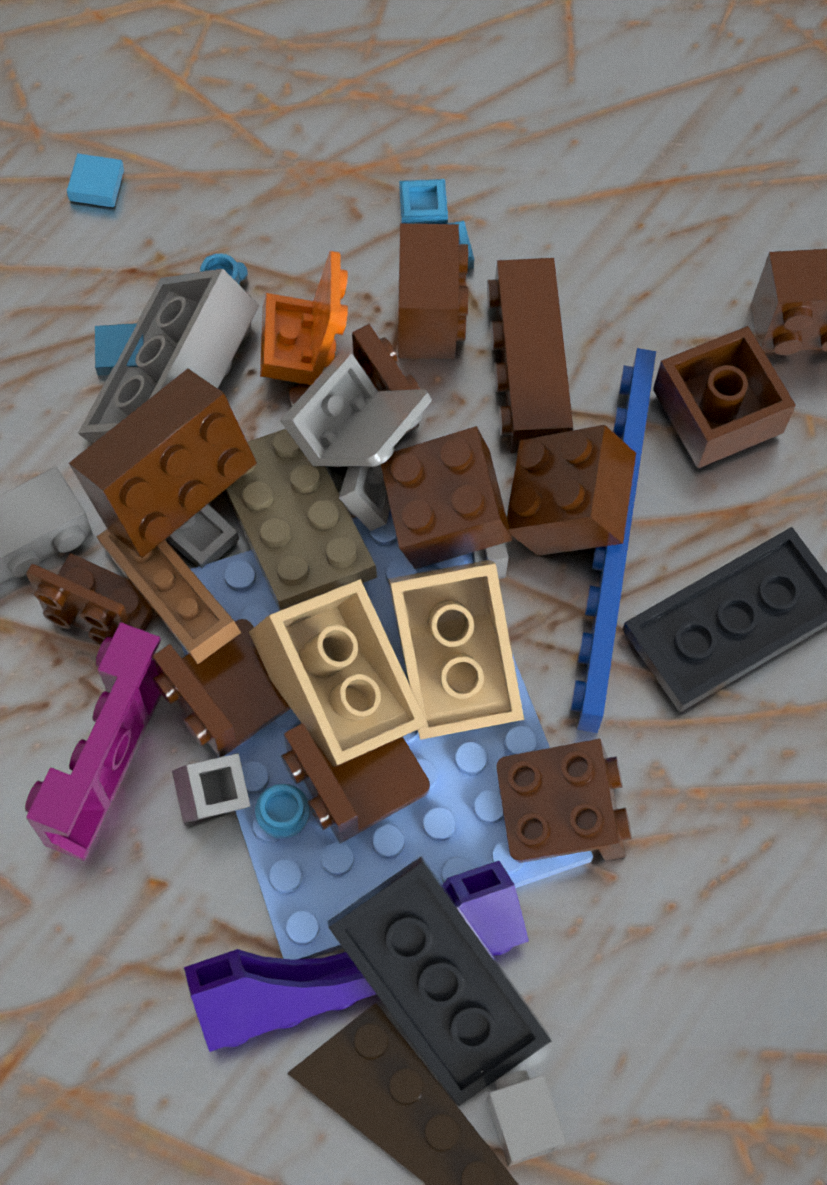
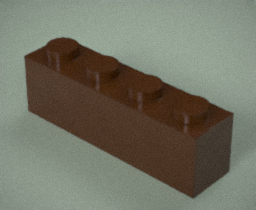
(531, 350)

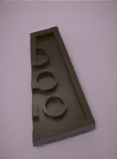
(393, 1100)

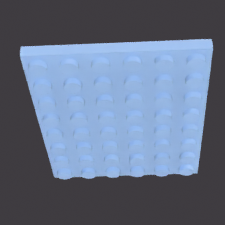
(451, 827)

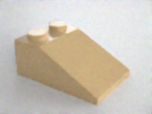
(457, 648)
(339, 672)

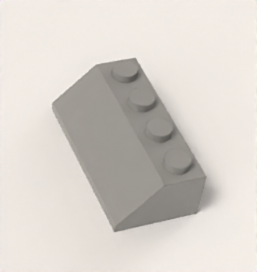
(186, 324)

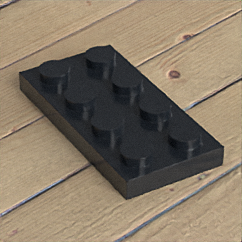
(732, 619)
(439, 981)

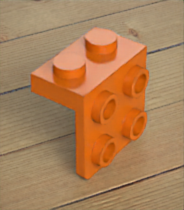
(301, 332)

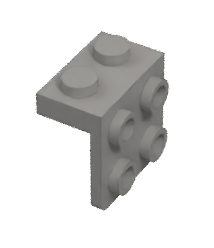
(348, 420)

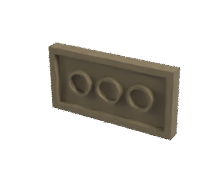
(297, 523)

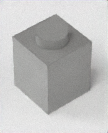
(211, 788)
(525, 1117)

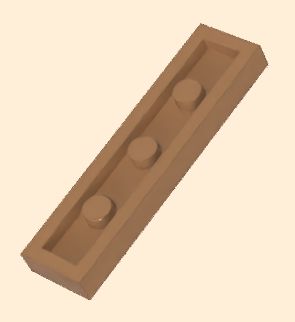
(175, 596)

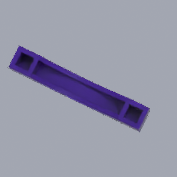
(254, 994)

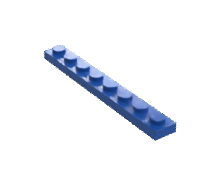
(604, 601)

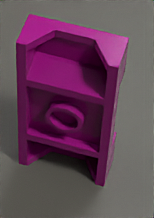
(71, 807)

